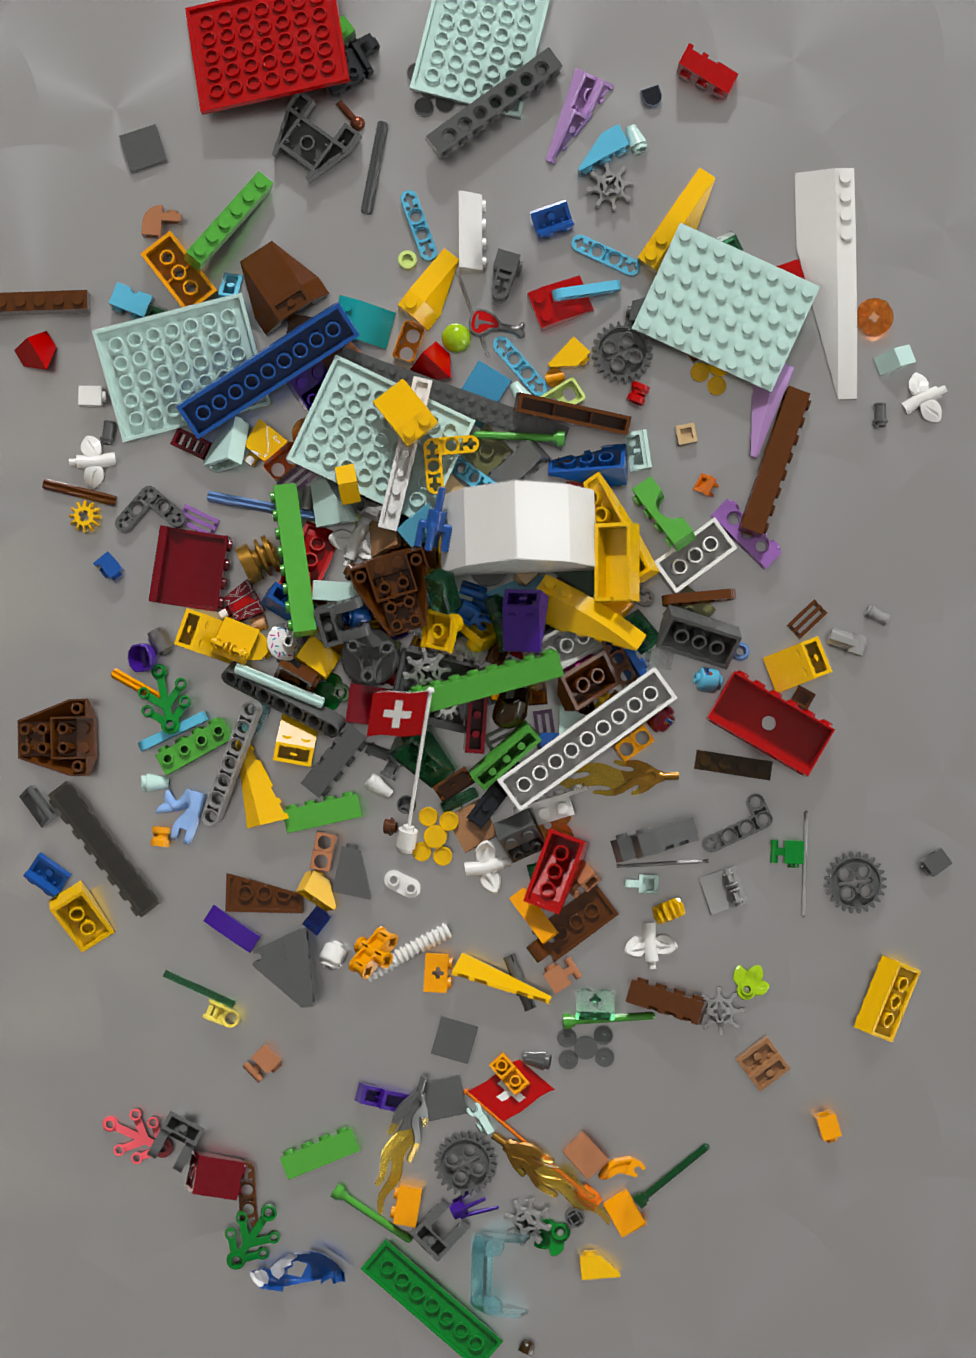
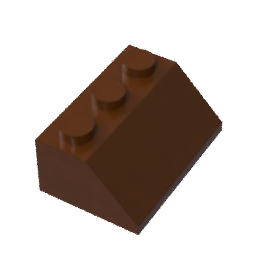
(586, 682)

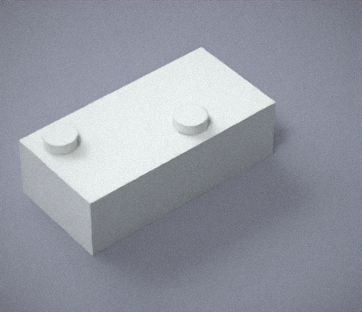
(690, 562)

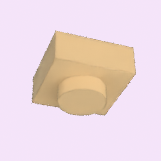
(686, 434)

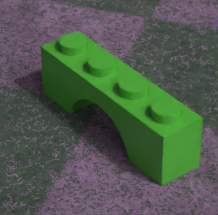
(676, 530)

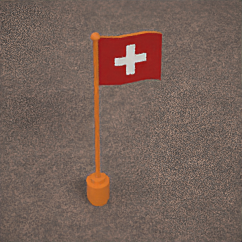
(503, 1104)

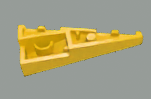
(259, 799)
(481, 972)

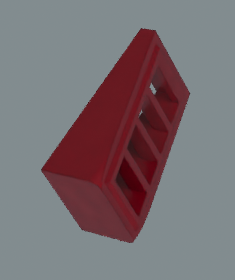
(177, 437)

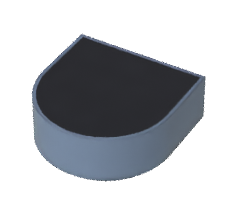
(651, 96)

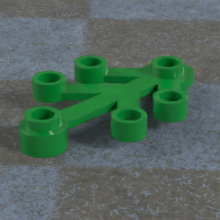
(166, 701)
(249, 1239)

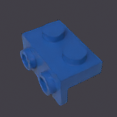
(552, 219)
(47, 875)

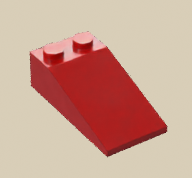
(318, 552)
(555, 871)

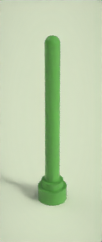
(557, 437)
(570, 1020)
(340, 1193)

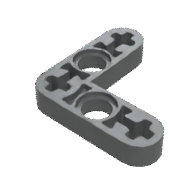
(152, 503)

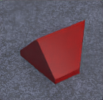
(36, 351)
(433, 363)

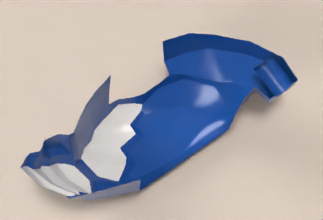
(318, 1268)

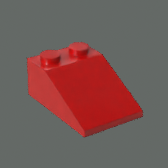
(553, 313)

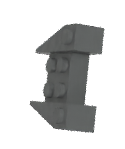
(309, 142)
(654, 840)

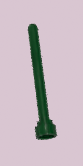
(642, 1198)

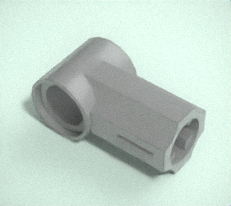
(368, 509)
(852, 643)

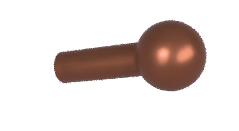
(356, 122)

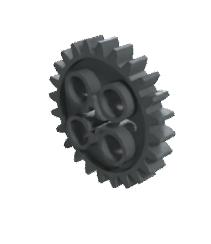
(629, 368)
(853, 864)
(473, 1180)

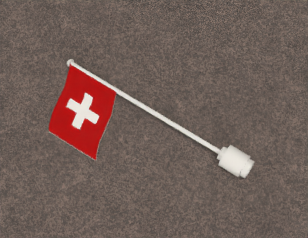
(402, 715)

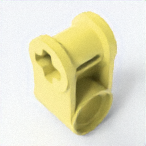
(220, 1014)

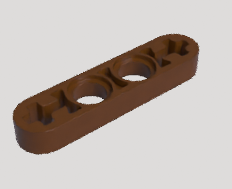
(698, 597)
(619, 667)
(249, 1199)

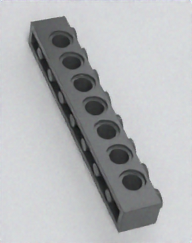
(545, 60)

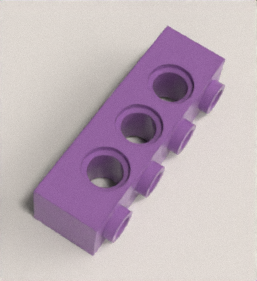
(763, 558)

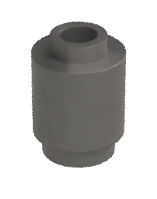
(160, 641)

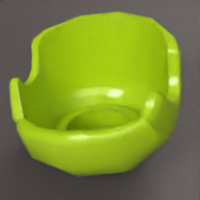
(455, 337)

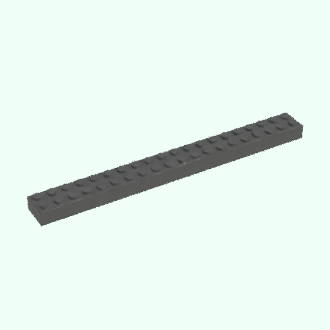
(462, 401)

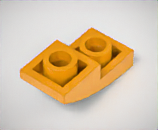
(509, 1074)

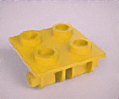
(234, 640)

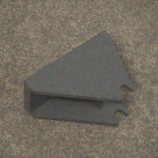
(289, 966)

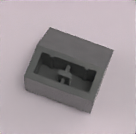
(519, 835)

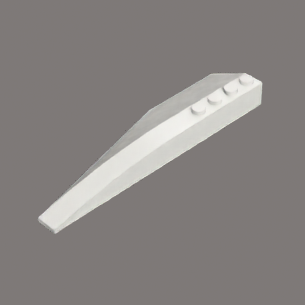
(829, 260)

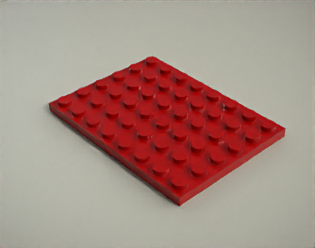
(264, 50)

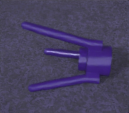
(459, 1209)

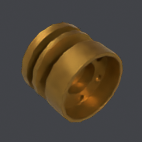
(258, 559)

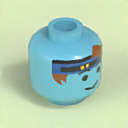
(708, 680)

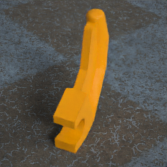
(620, 1165)

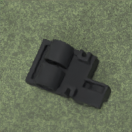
(357, 62)

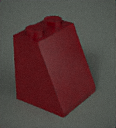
(360, 703)
(215, 1175)

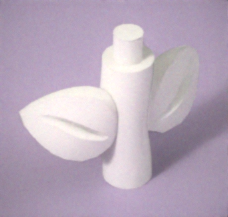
(924, 398)
(93, 461)
(352, 543)
(487, 866)
(650, 945)

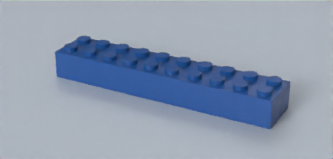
(268, 370)

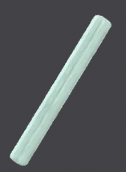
(279, 685)

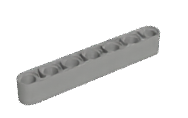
(238, 756)

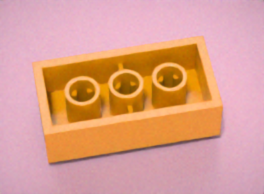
(166, 272)

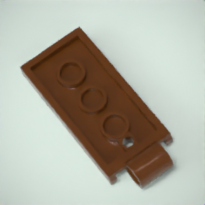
(575, 924)

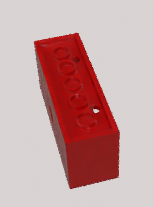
(793, 741)

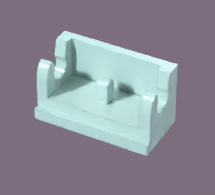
(638, 450)

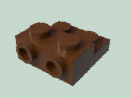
(304, 677)

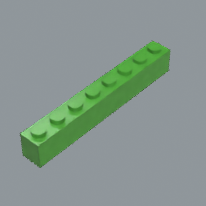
(294, 559)
(493, 679)

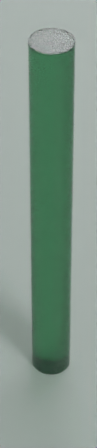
(198, 988)

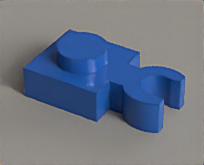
(471, 614)

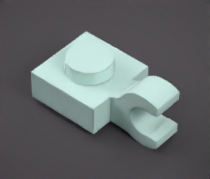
(646, 884)
(482, 1124)

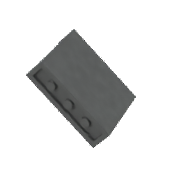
(457, 667)

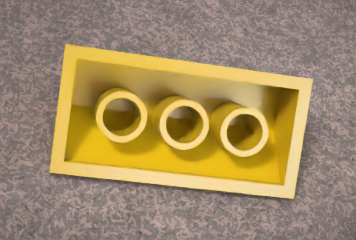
(887, 999)

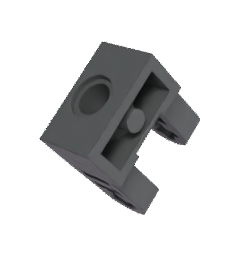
(506, 268)
(331, 626)
(181, 1130)
(430, 1240)

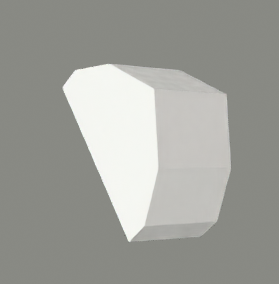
(519, 528)

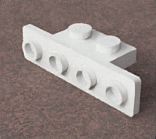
(556, 806)

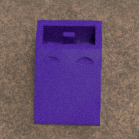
(307, 385)
(524, 619)

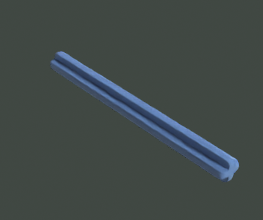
(252, 504)

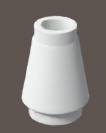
(378, 786)

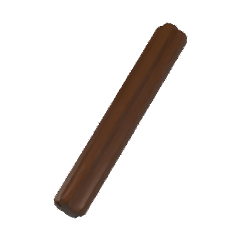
(79, 492)

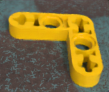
(441, 451)

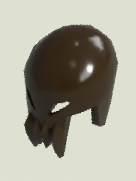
(510, 714)

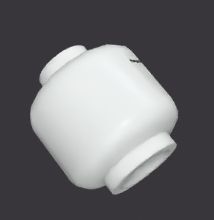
(332, 955)

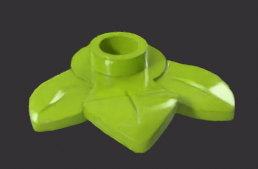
(750, 979)

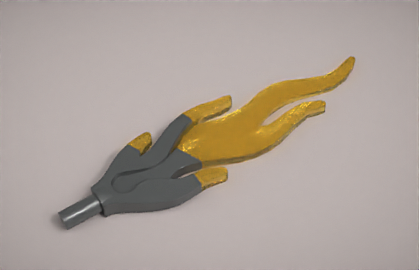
(408, 1134)

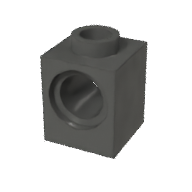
(935, 862)

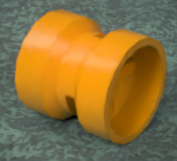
(160, 836)

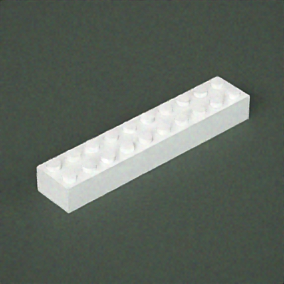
(587, 739)

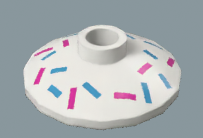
(277, 645)

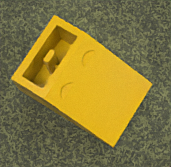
(196, 633)
(797, 664)
(295, 742)

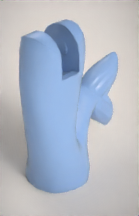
(190, 819)

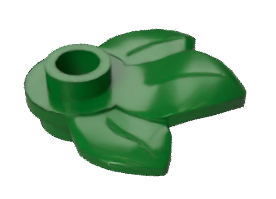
(330, 689)
(551, 1239)

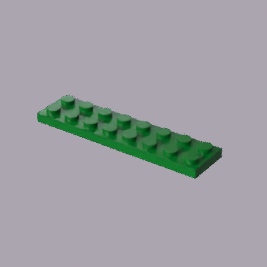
(430, 1303)

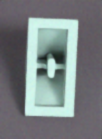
(894, 359)

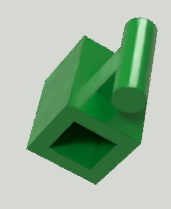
(792, 852)

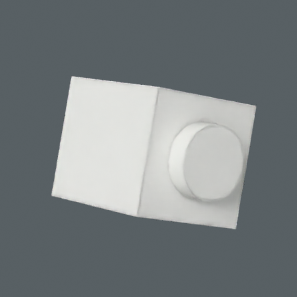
(92, 396)

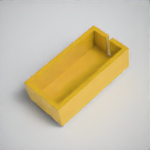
(616, 562)

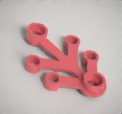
(140, 1137)

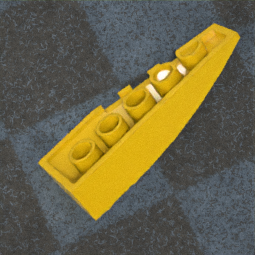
(686, 210)
(610, 510)
(580, 614)

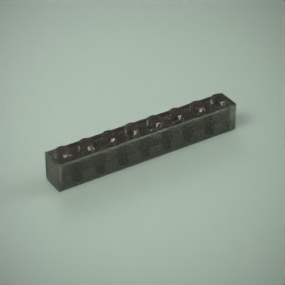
(104, 849)

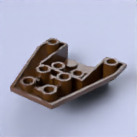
(278, 285)
(394, 589)
(60, 738)

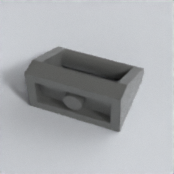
(38, 805)

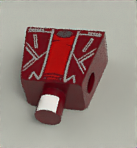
(242, 603)

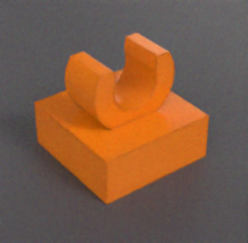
(704, 485)

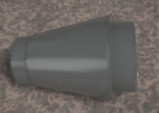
(539, 1060)

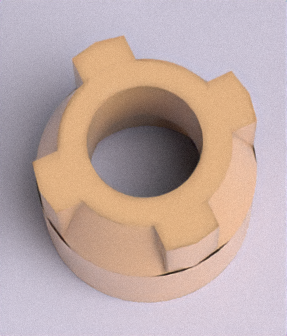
(259, 622)

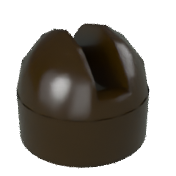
(526, 1347)

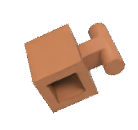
(586, 878)
(558, 977)
(265, 1059)

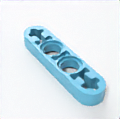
(417, 226)
(604, 258)
(586, 290)
(522, 364)
(469, 471)
(185, 725)

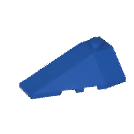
(609, 461)

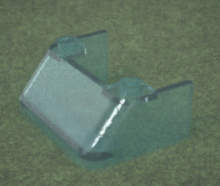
(484, 1247)

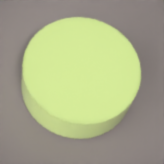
(407, 260)

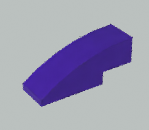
(232, 928)
(379, 1096)

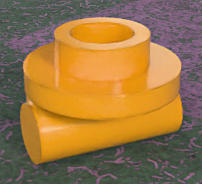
(554, 377)

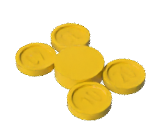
(716, 384)
(435, 836)

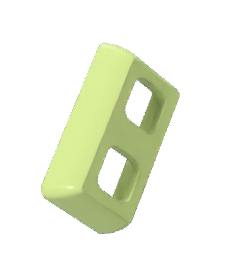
(557, 391)

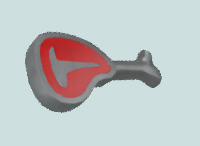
(484, 321)

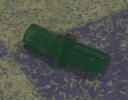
(459, 800)

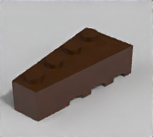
(667, 1001)

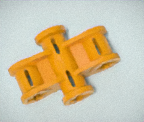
(373, 952)

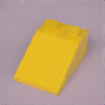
(405, 413)
(80, 916)

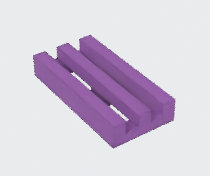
(213, 527)

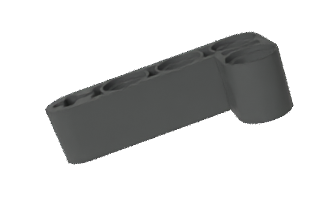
(736, 827)

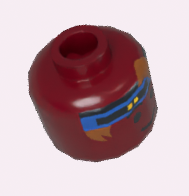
(662, 720)

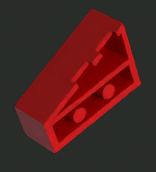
(706, 72)

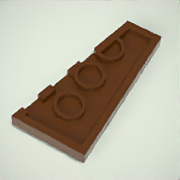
(255, 896)

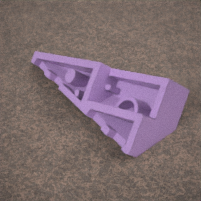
(582, 98)
(764, 408)

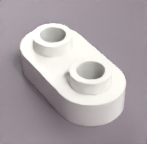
(402, 883)

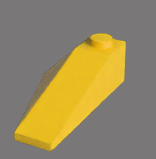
(429, 292)

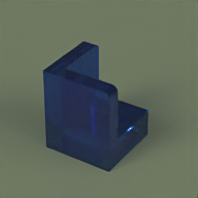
(317, 920)

